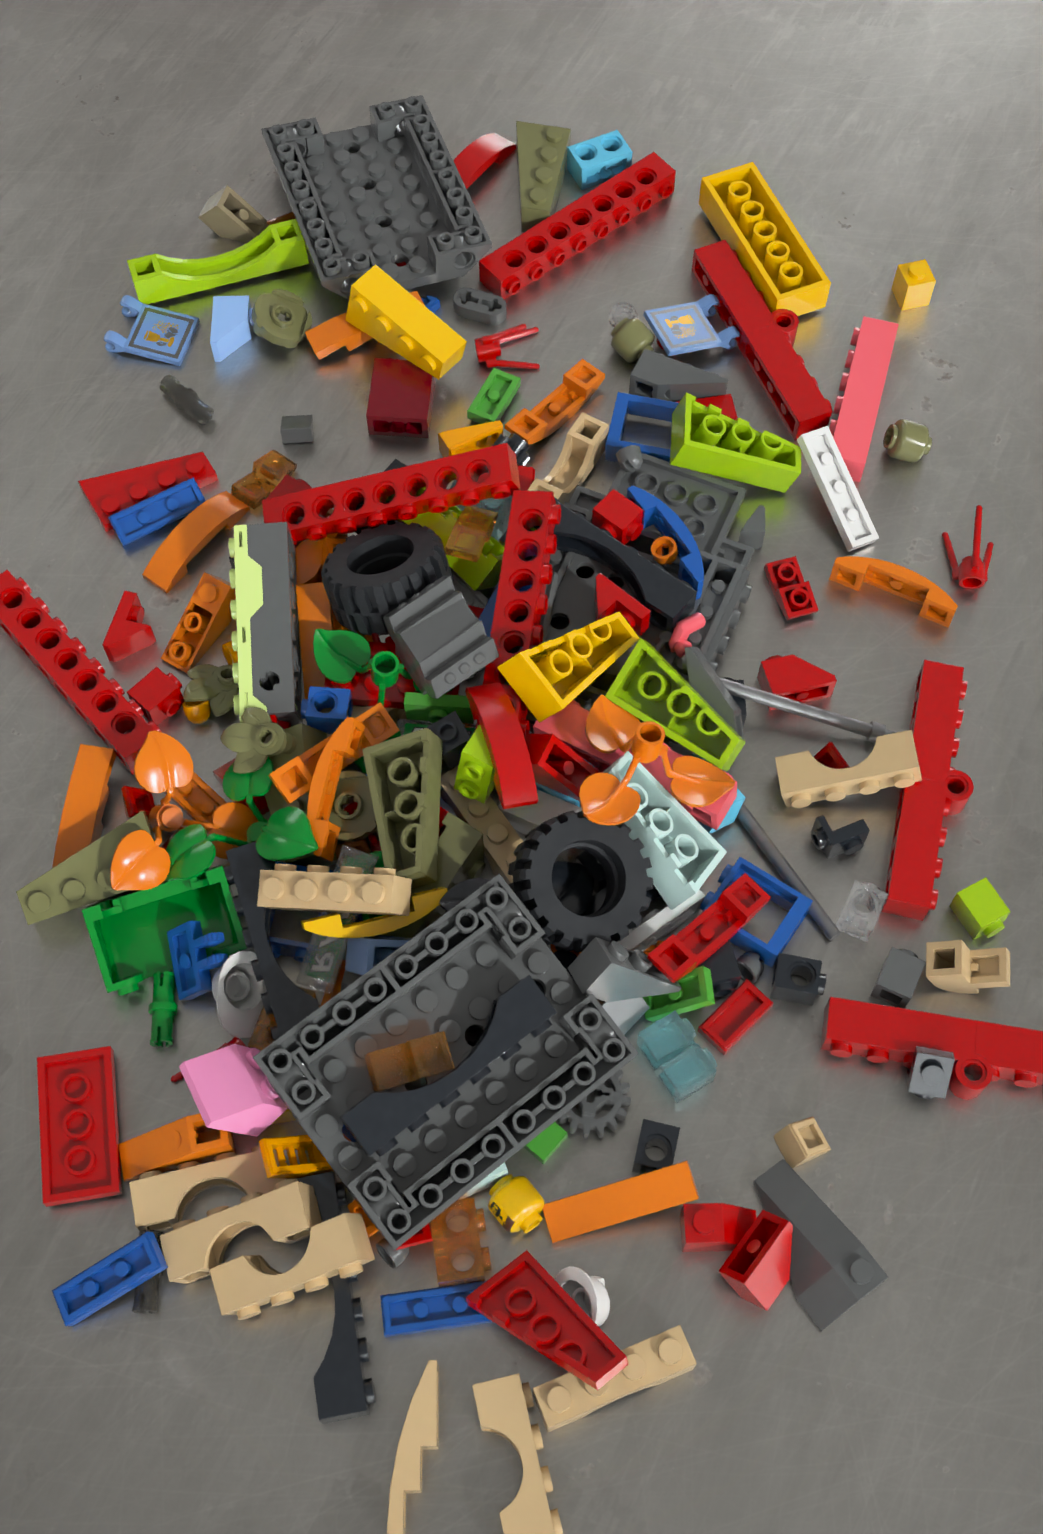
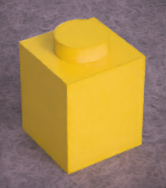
(913, 284)

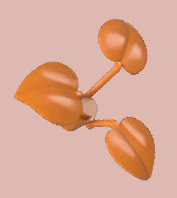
(160, 767)
(611, 801)

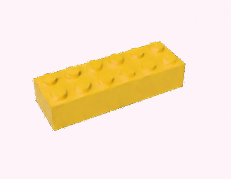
(765, 239)

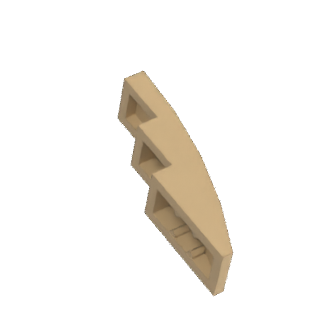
(418, 1434)

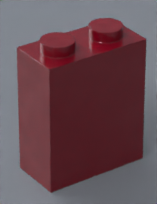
(400, 399)

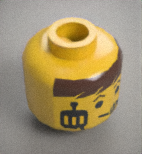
(516, 1204)

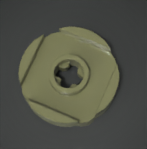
(274, 330)
(362, 821)

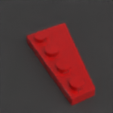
(125, 488)
(545, 1317)

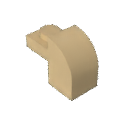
(962, 970)

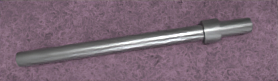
(870, 731)
(786, 871)

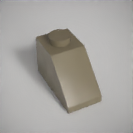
(232, 216)

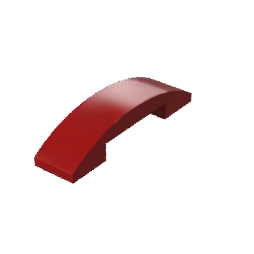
(481, 155)
(505, 744)
(710, 930)

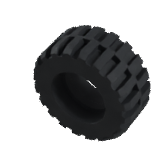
(380, 571)
(623, 870)

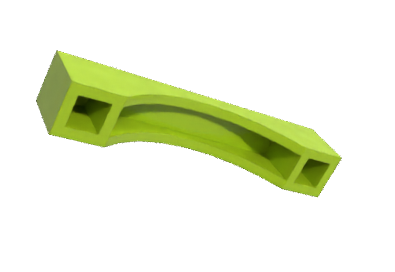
(271, 251)

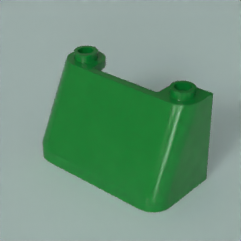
(133, 928)

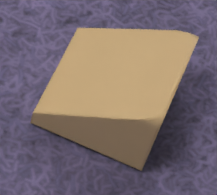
(801, 1142)

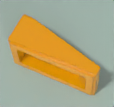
(469, 438)
(291, 1143)

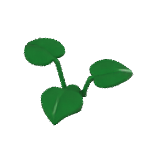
(344, 653)
(278, 839)

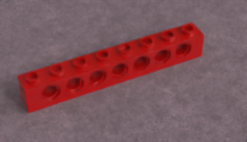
(577, 226)
(404, 482)
(526, 511)
(35, 634)

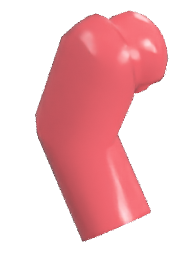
(682, 631)

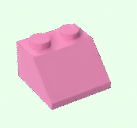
(232, 1090)

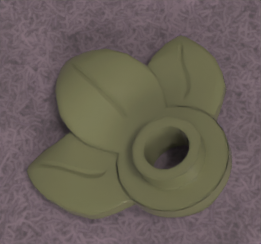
(211, 684)
(249, 740)

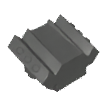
(439, 638)

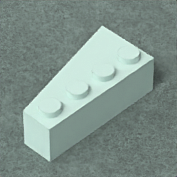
(672, 838)

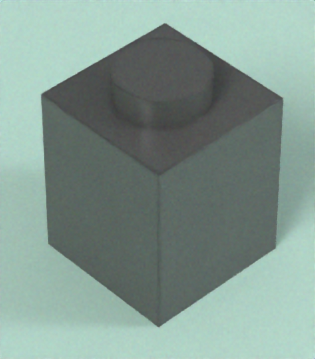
(898, 977)

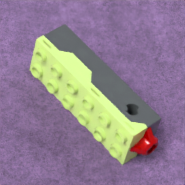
(266, 622)

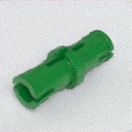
(163, 1009)

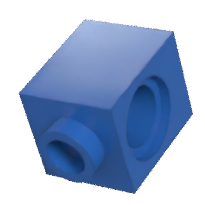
(323, 697)

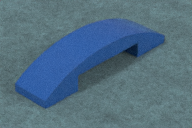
(671, 525)

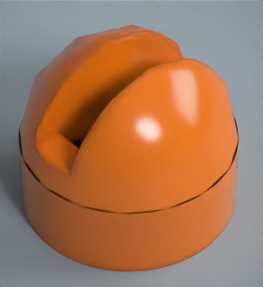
(658, 553)

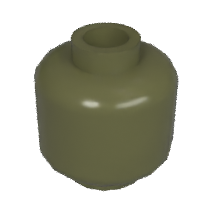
(631, 339)
(907, 440)

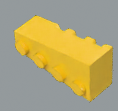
(403, 323)
(563, 667)

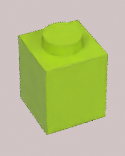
(980, 909)

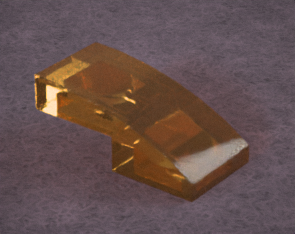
(263, 479)
(471, 533)
(409, 1061)

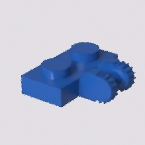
(190, 958)

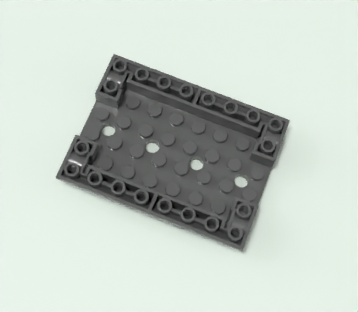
(413, 192)
(431, 986)

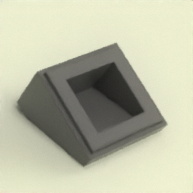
(297, 429)
(754, 529)

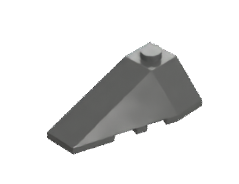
(827, 1260)

